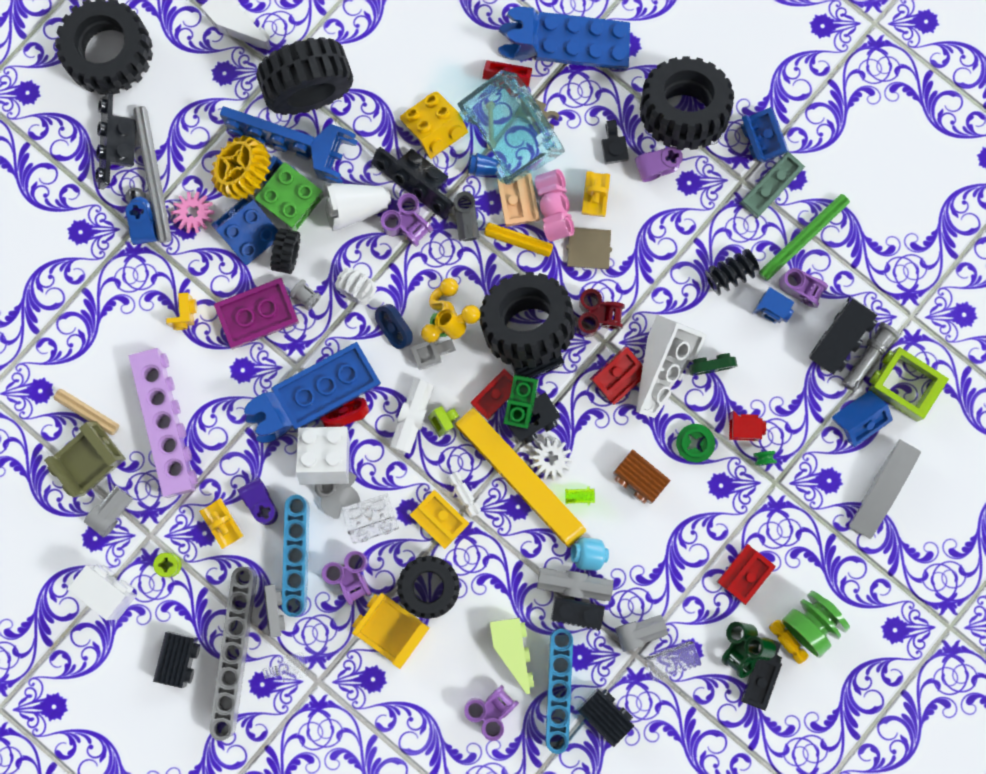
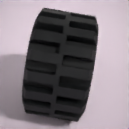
(412, 572)

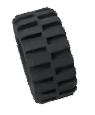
(86, 23)
(304, 76)
(692, 79)
(521, 294)

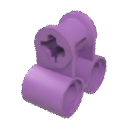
(409, 222)
(349, 578)
(493, 711)

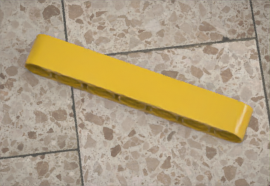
(520, 477)

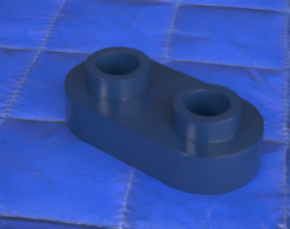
(393, 326)

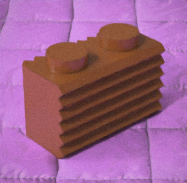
(640, 477)

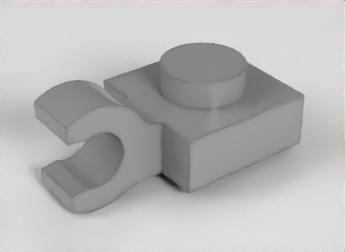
(429, 354)

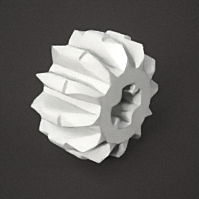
(355, 286)

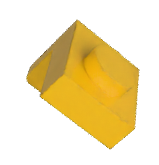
(187, 309)

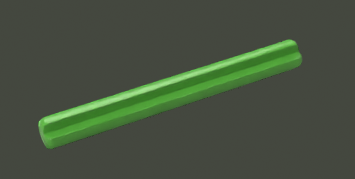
(804, 237)

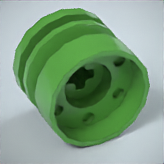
(818, 620)

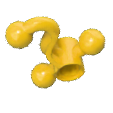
(447, 319)

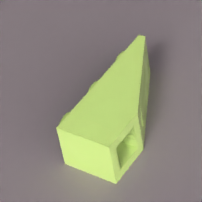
(508, 644)

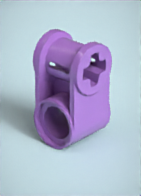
(654, 164)
(807, 289)

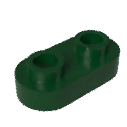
(721, 363)

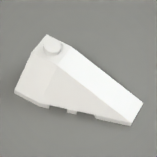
(667, 354)

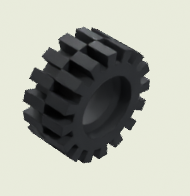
(285, 251)

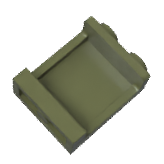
(85, 460)

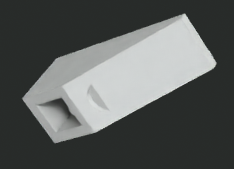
(235, 23)

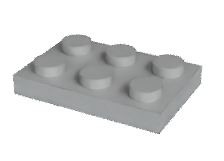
(275, 621)

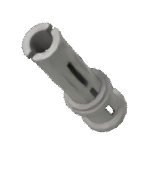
(876, 347)

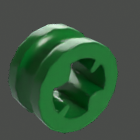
(765, 458)

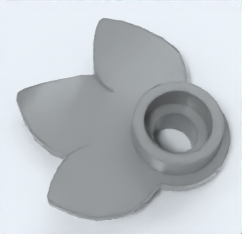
(339, 496)

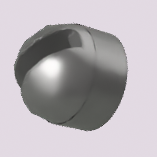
(138, 192)

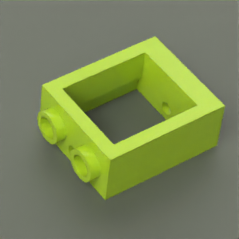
(927, 399)

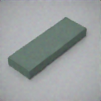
(772, 185)

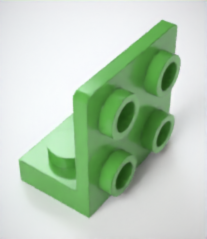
(290, 196)

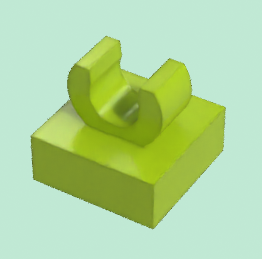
(442, 420)

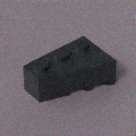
(843, 336)

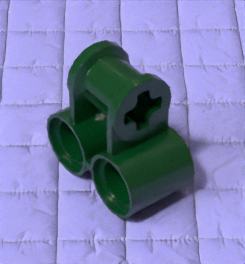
(745, 651)

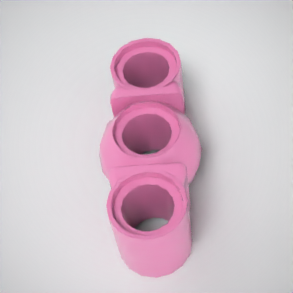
(554, 205)

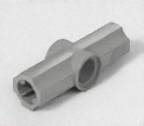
(575, 584)

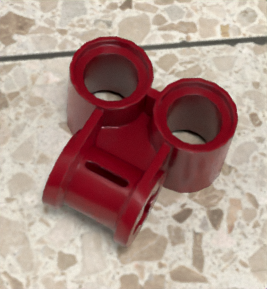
(600, 314)

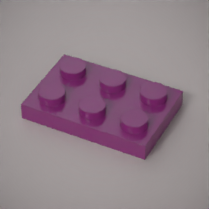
(256, 313)

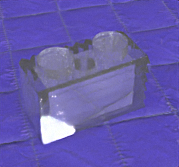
(672, 661)

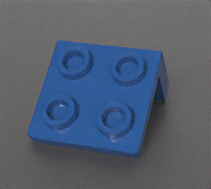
(246, 229)

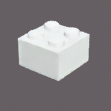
(323, 455)
(102, 591)

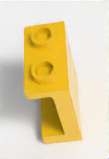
(390, 629)

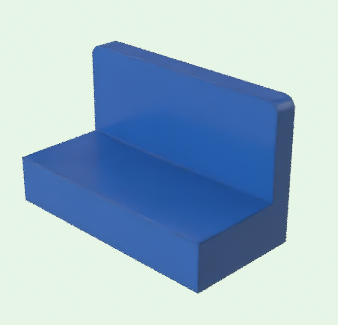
(863, 417)

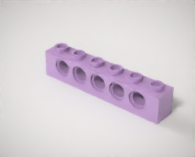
(141, 365)

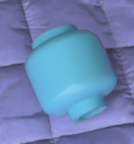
(589, 554)

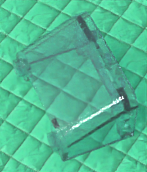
(511, 126)

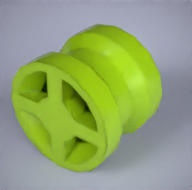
(172, 565)

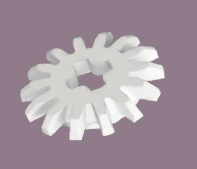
(544, 466)

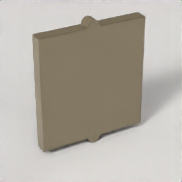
(589, 248)

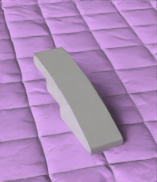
(885, 488)

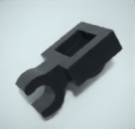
(614, 147)

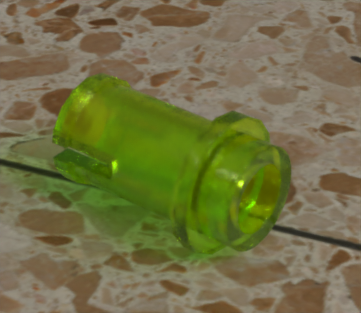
(580, 496)

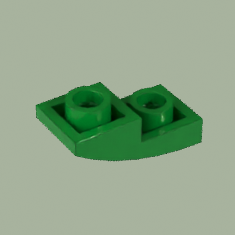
(521, 401)

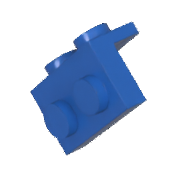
(765, 135)

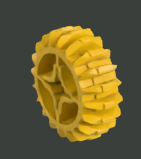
(240, 167)

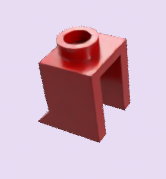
(746, 427)

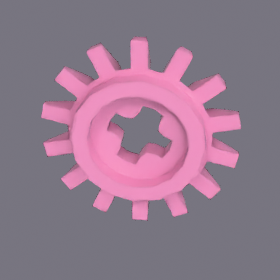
(190, 221)

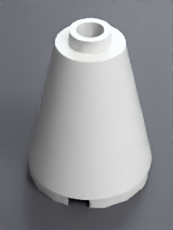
(353, 203)

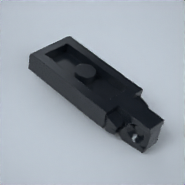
(762, 681)

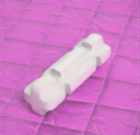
(464, 494)

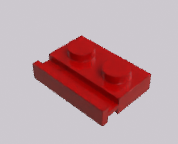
(618, 375)
(746, 574)

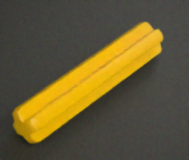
(518, 239)

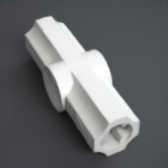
(412, 416)

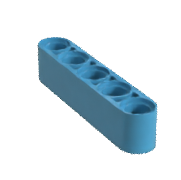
(301, 567)
(563, 702)

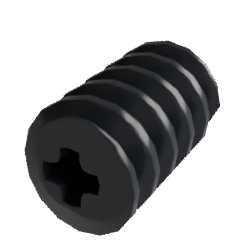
(732, 270)

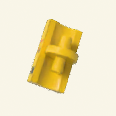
(595, 194)
(221, 523)

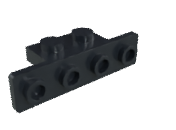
(116, 141)
(416, 177)

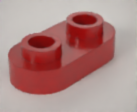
(346, 414)

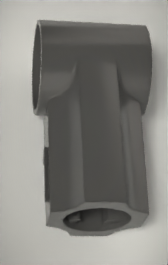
(466, 218)

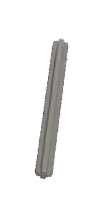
(152, 174)

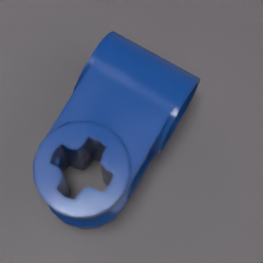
(141, 225)

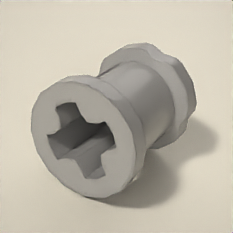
(305, 294)

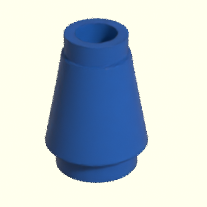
(482, 165)

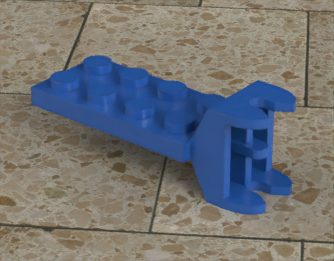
(566, 39)
(321, 149)
(311, 393)

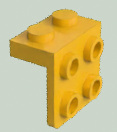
(434, 123)

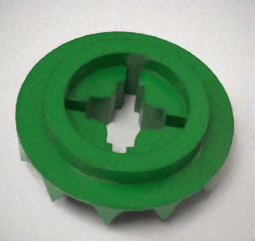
(706, 446)

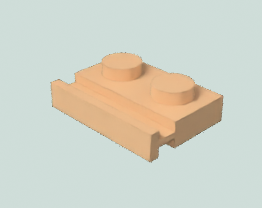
(518, 201)

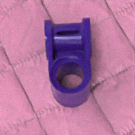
(256, 499)

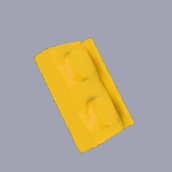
(439, 519)

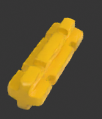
(788, 641)

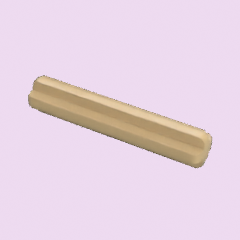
(86, 411)

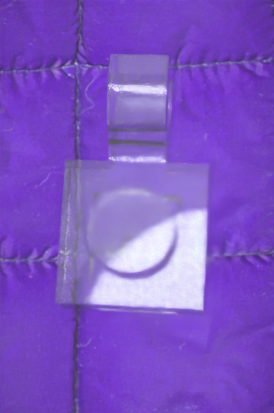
(290, 667)

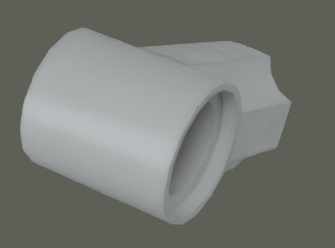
(104, 516)
(636, 634)

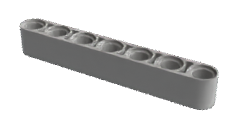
(226, 663)

